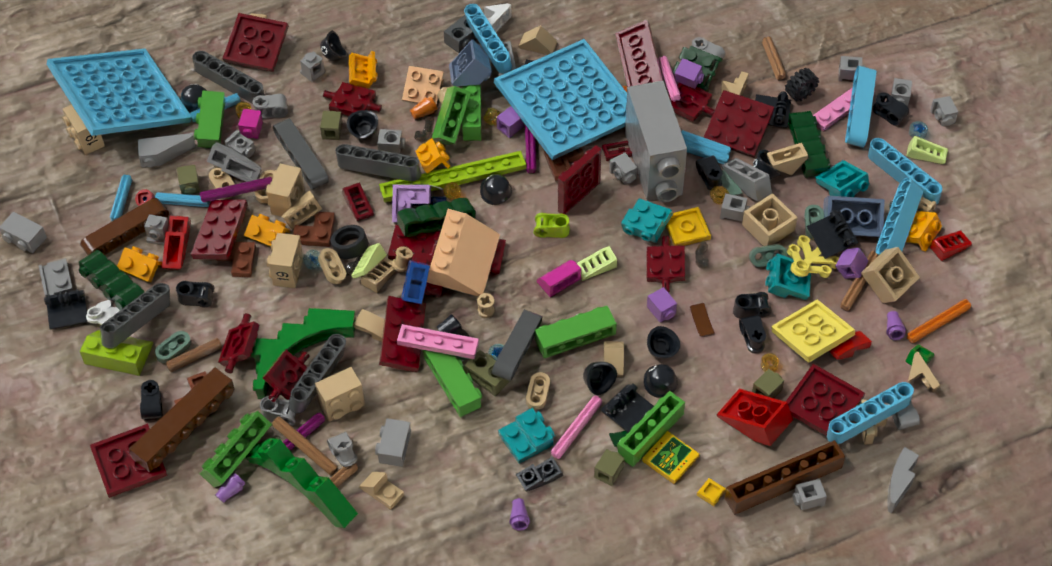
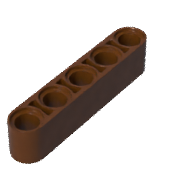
(123, 228)

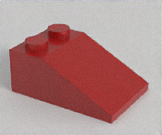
(756, 416)

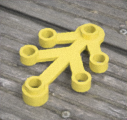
(802, 267)

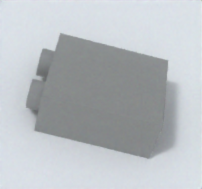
(655, 141)

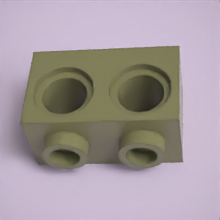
(483, 375)

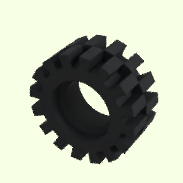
(802, 84)

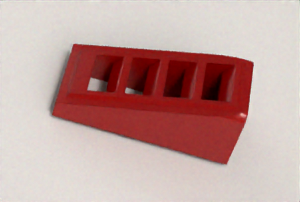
(943, 253)

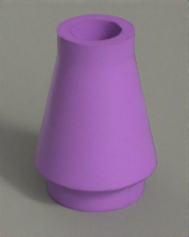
(895, 327)
(230, 487)
(519, 517)

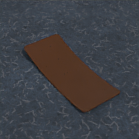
(701, 319)

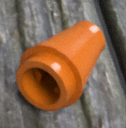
(423, 108)

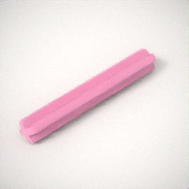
(669, 78)
(576, 427)

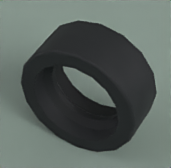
(352, 250)

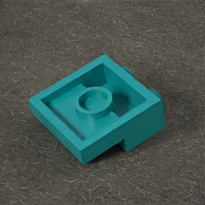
(844, 180)
(646, 220)
(782, 280)
(527, 435)

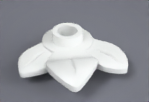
(101, 312)

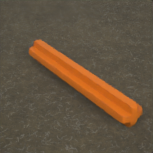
(938, 321)

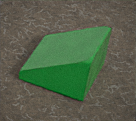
(925, 354)

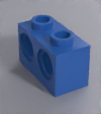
(415, 282)

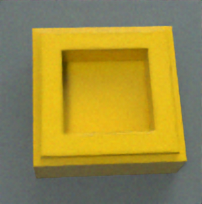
(711, 492)

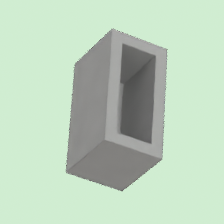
(22, 232)
(394, 442)

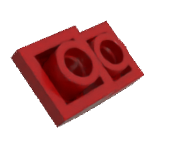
(848, 347)

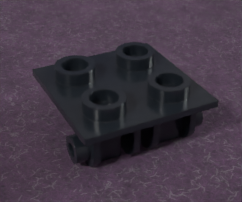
(782, 108)
(832, 234)
(66, 309)
(627, 407)

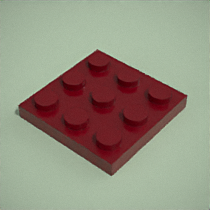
(255, 42)
(739, 123)
(579, 179)
(822, 398)
(116, 464)

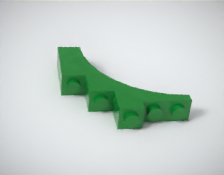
(294, 338)
(298, 472)

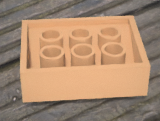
(463, 254)

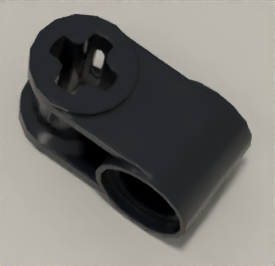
(891, 110)
(709, 171)
(195, 293)
(752, 304)
(452, 326)
(753, 333)
(150, 402)

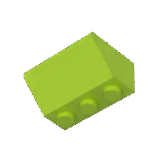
(126, 357)

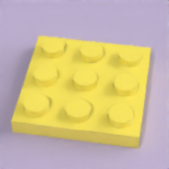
(813, 330)

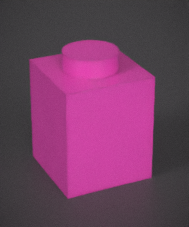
(250, 123)

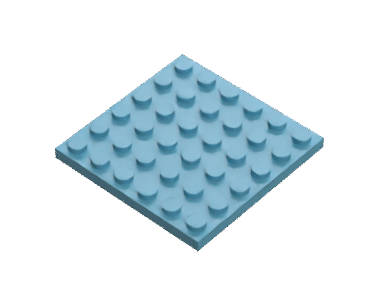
(118, 91)
(566, 98)

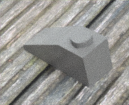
(163, 149)
(750, 179)

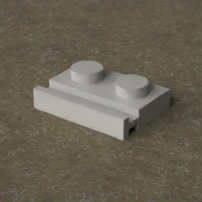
(56, 277)

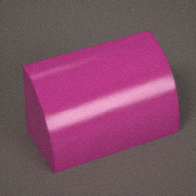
(560, 278)

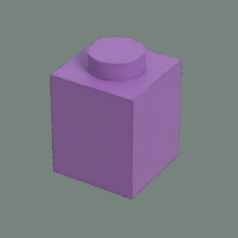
(689, 73)
(509, 122)
(852, 263)
(661, 305)

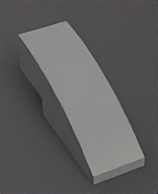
(233, 163)
(901, 478)

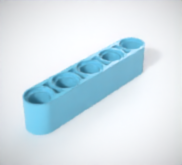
(488, 38)
(860, 106)
(901, 167)
(900, 216)
(874, 405)

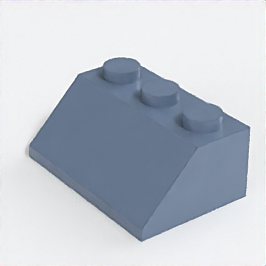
(470, 66)
(862, 215)

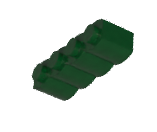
(804, 131)
(430, 217)
(109, 279)

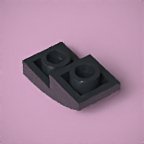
(538, 476)

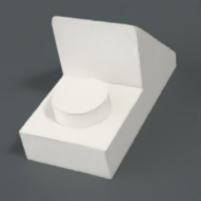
(498, 15)

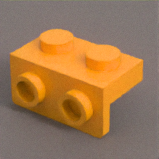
(362, 69)
(432, 154)
(924, 229)
(263, 230)
(139, 264)

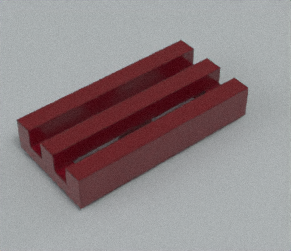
(614, 153)

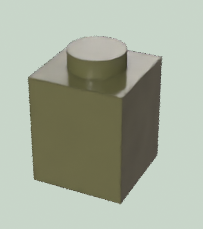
(331, 125)
(188, 180)
(769, 384)
(609, 467)

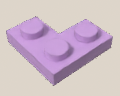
(407, 195)

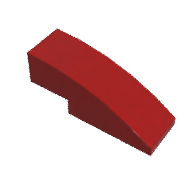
(176, 242)

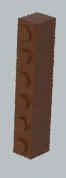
(182, 419)
(784, 477)

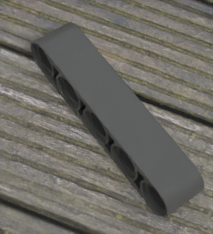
(227, 76)
(300, 153)
(378, 162)
(135, 315)
(517, 345)
(319, 369)

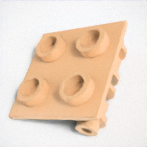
(422, 84)

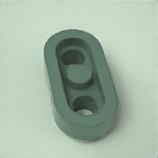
(812, 210)
(767, 253)
(172, 347)

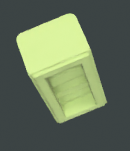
(920, 149)
(600, 255)
(369, 260)

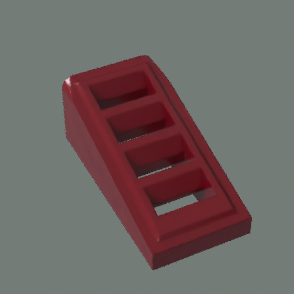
(353, 189)

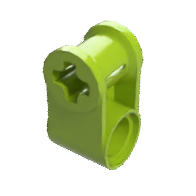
(552, 225)

